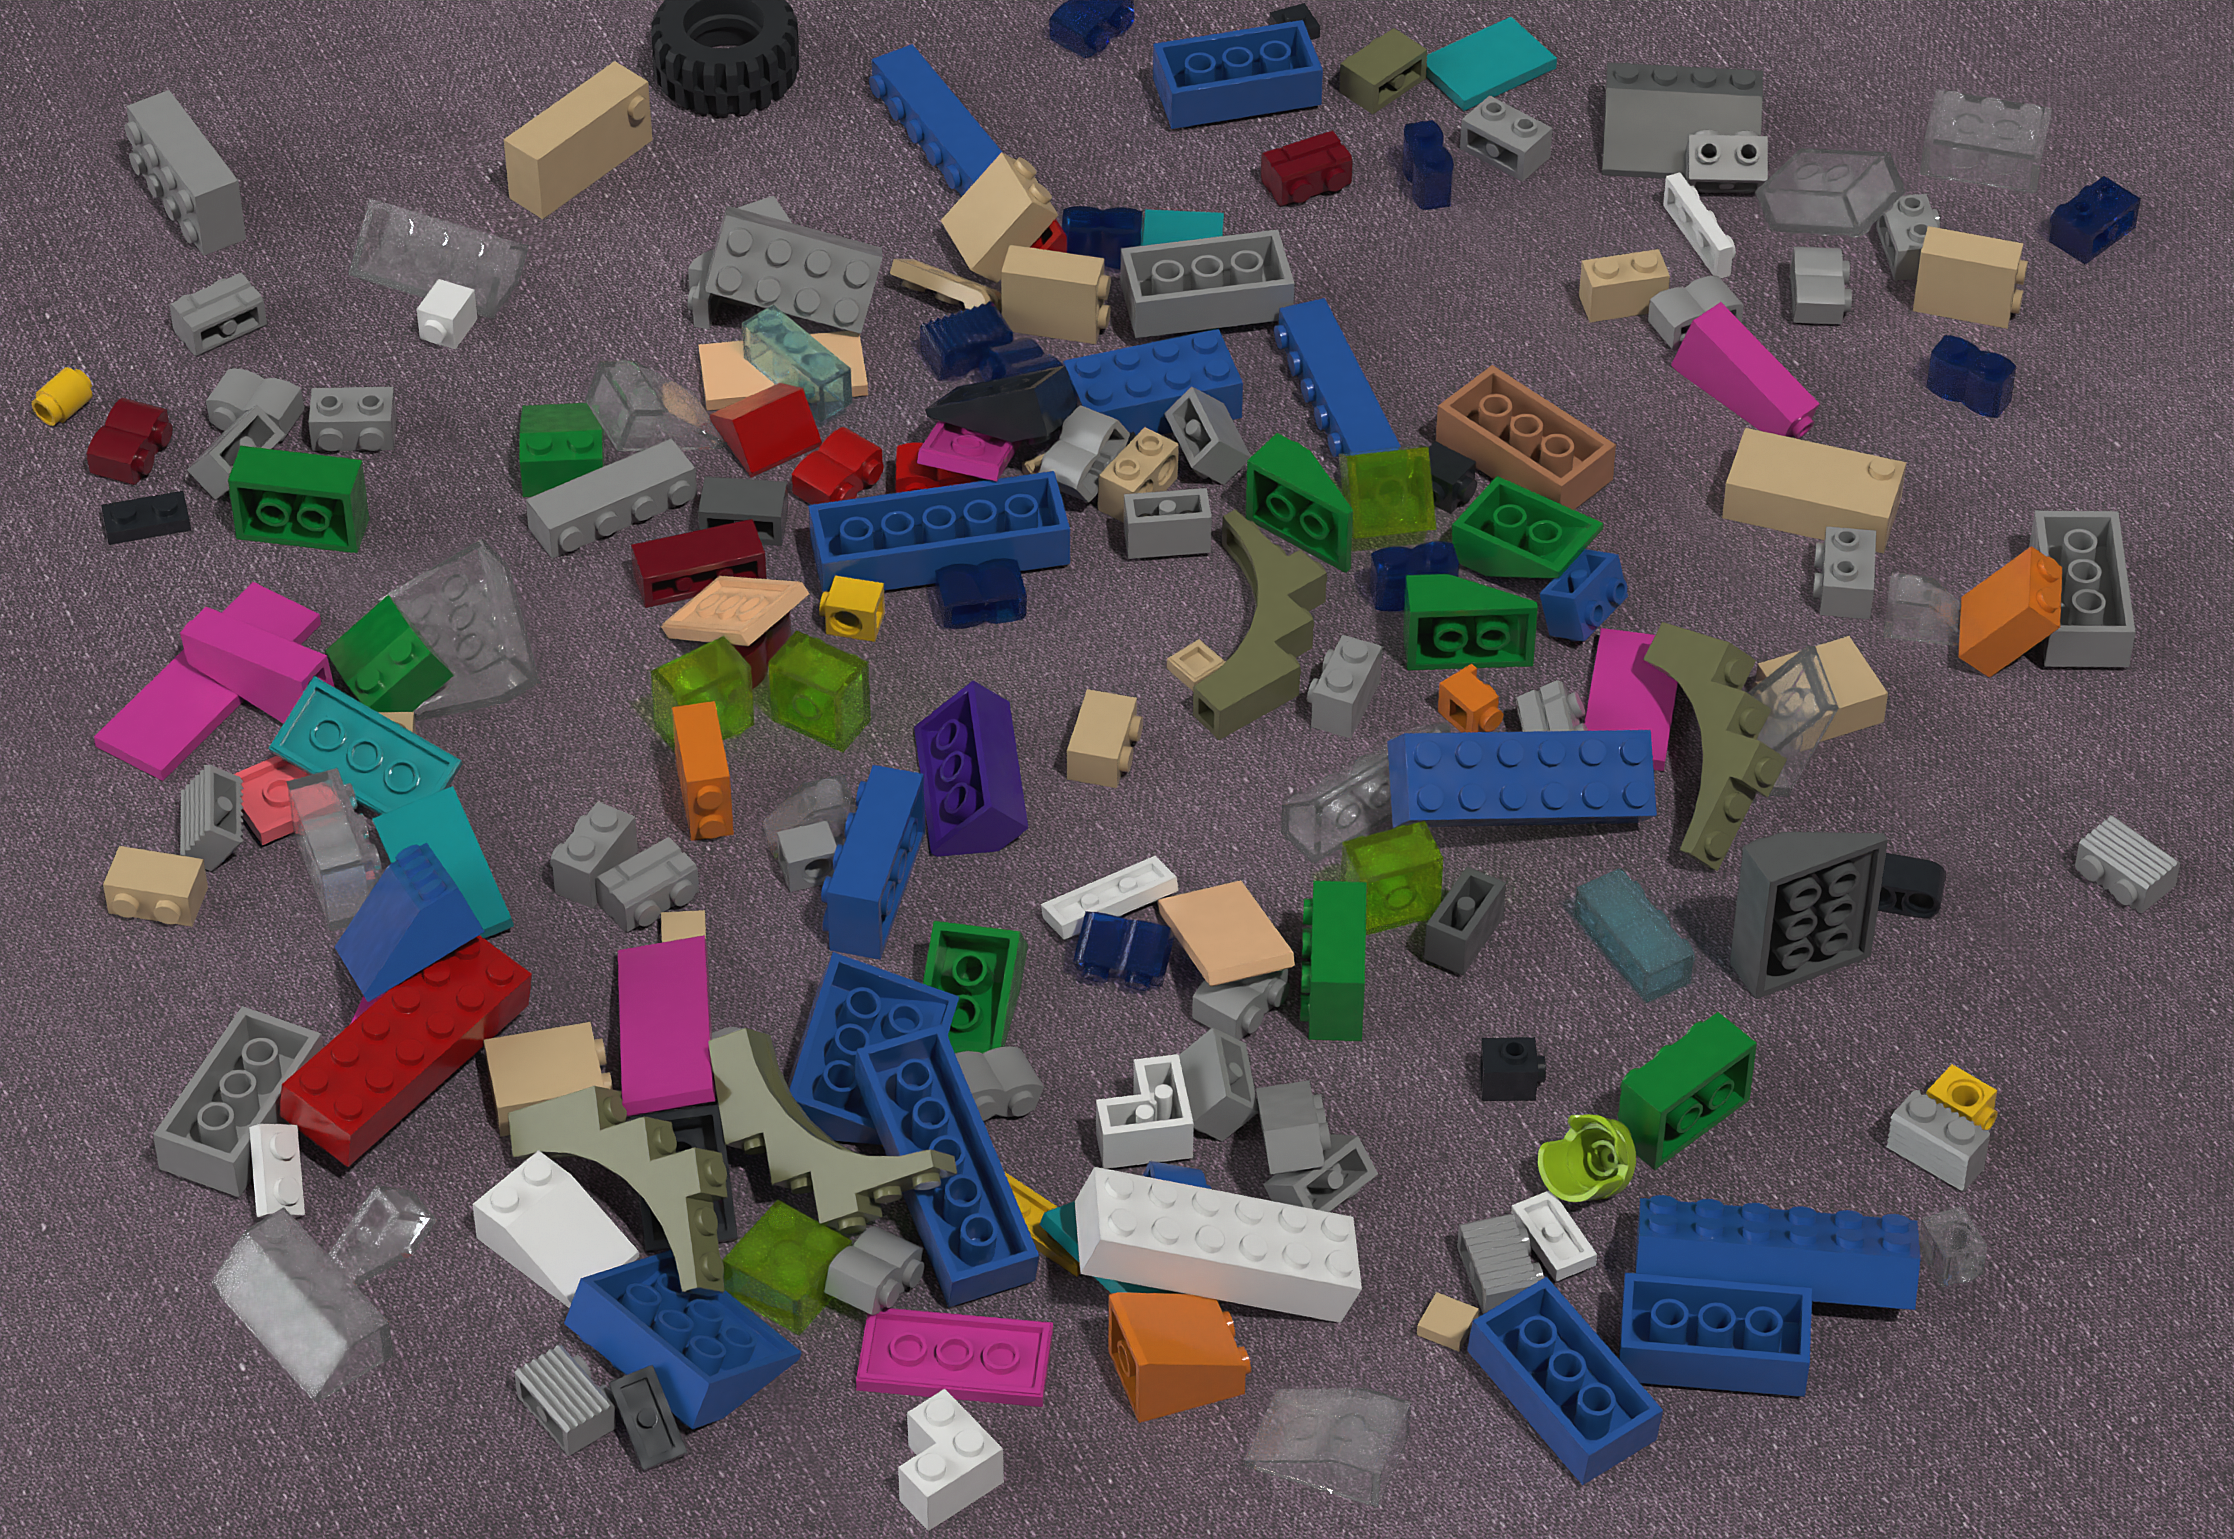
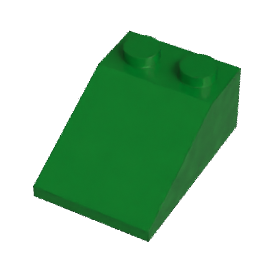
(558, 445)
(1299, 501)
(1520, 533)
(1465, 623)
(388, 661)
(987, 975)

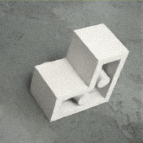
(1152, 1122)
(952, 1461)

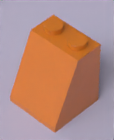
(1174, 1352)

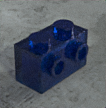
(2094, 219)

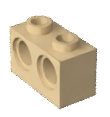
(1141, 467)

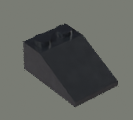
(1011, 406)
(699, 1129)

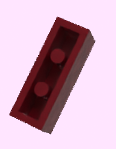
(688, 562)

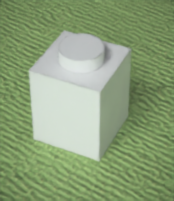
(447, 314)

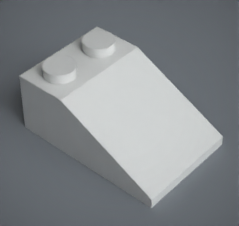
(549, 1228)

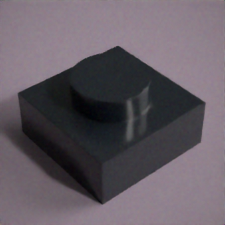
(1297, 13)

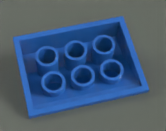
(406, 923)
(851, 1011)
(702, 1347)

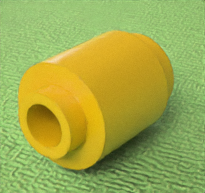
(62, 396)

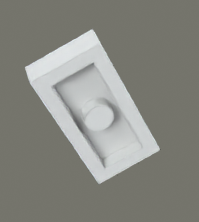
(276, 1169)
(1554, 1235)

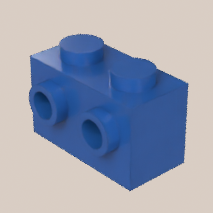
(1584, 595)

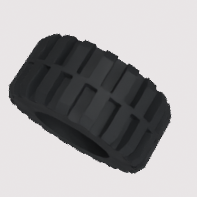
(725, 77)

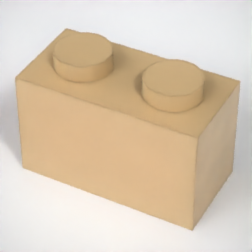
(1621, 284)
(1103, 739)
(155, 886)

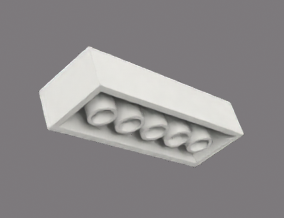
(1217, 1245)

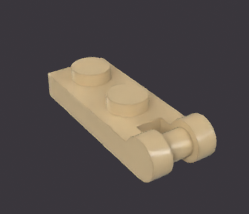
(948, 286)

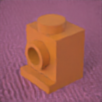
(1469, 702)

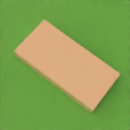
(732, 378)
(734, 609)
(1226, 933)

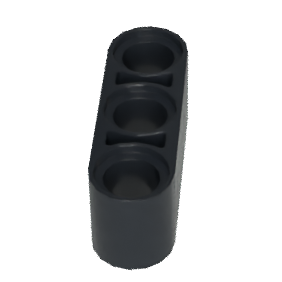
(1911, 886)

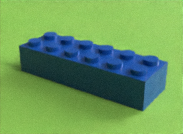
(914, 533)
(1522, 778)
(972, 1218)
(1837, 1255)

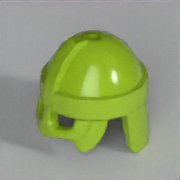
(1590, 1161)

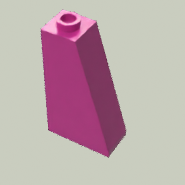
(1744, 375)
(252, 661)

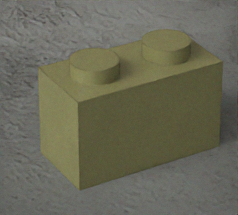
(1383, 70)

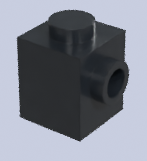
(1451, 477)
(1510, 1069)

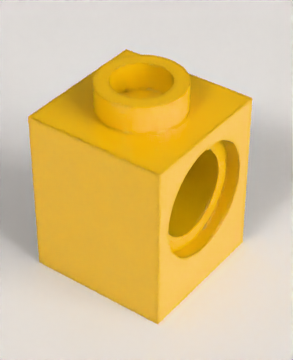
(853, 608)
(1966, 1096)

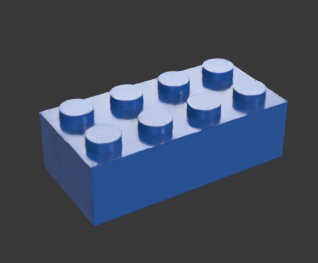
(1237, 74)
(1148, 378)
(874, 862)
(1716, 1334)
(1564, 1380)

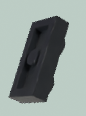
(146, 517)
(647, 1418)

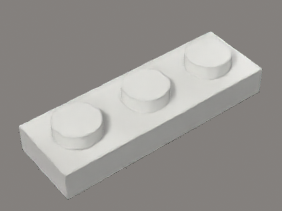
(1698, 225)
(1110, 895)

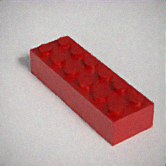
(404, 1048)

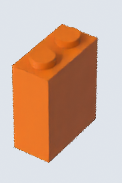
(2010, 612)
(703, 771)

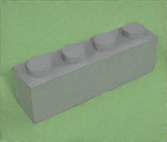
(611, 498)

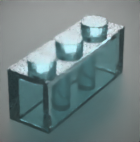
(795, 358)
(1634, 935)

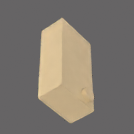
(578, 139)
(1811, 486)

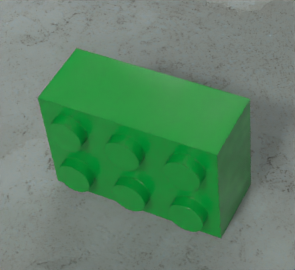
(298, 499)
(1336, 960)
(1687, 1089)

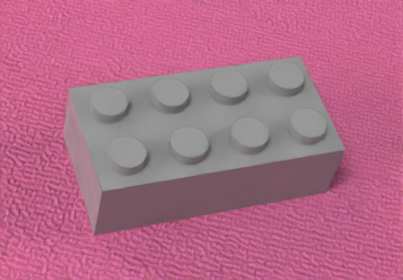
(185, 173)
(793, 269)
(1206, 283)
(2095, 592)
(233, 1089)

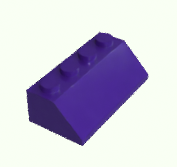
(971, 774)

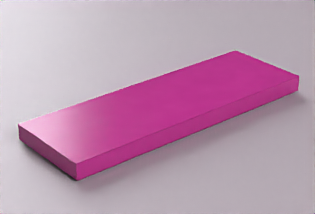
(185, 704)
(665, 1026)

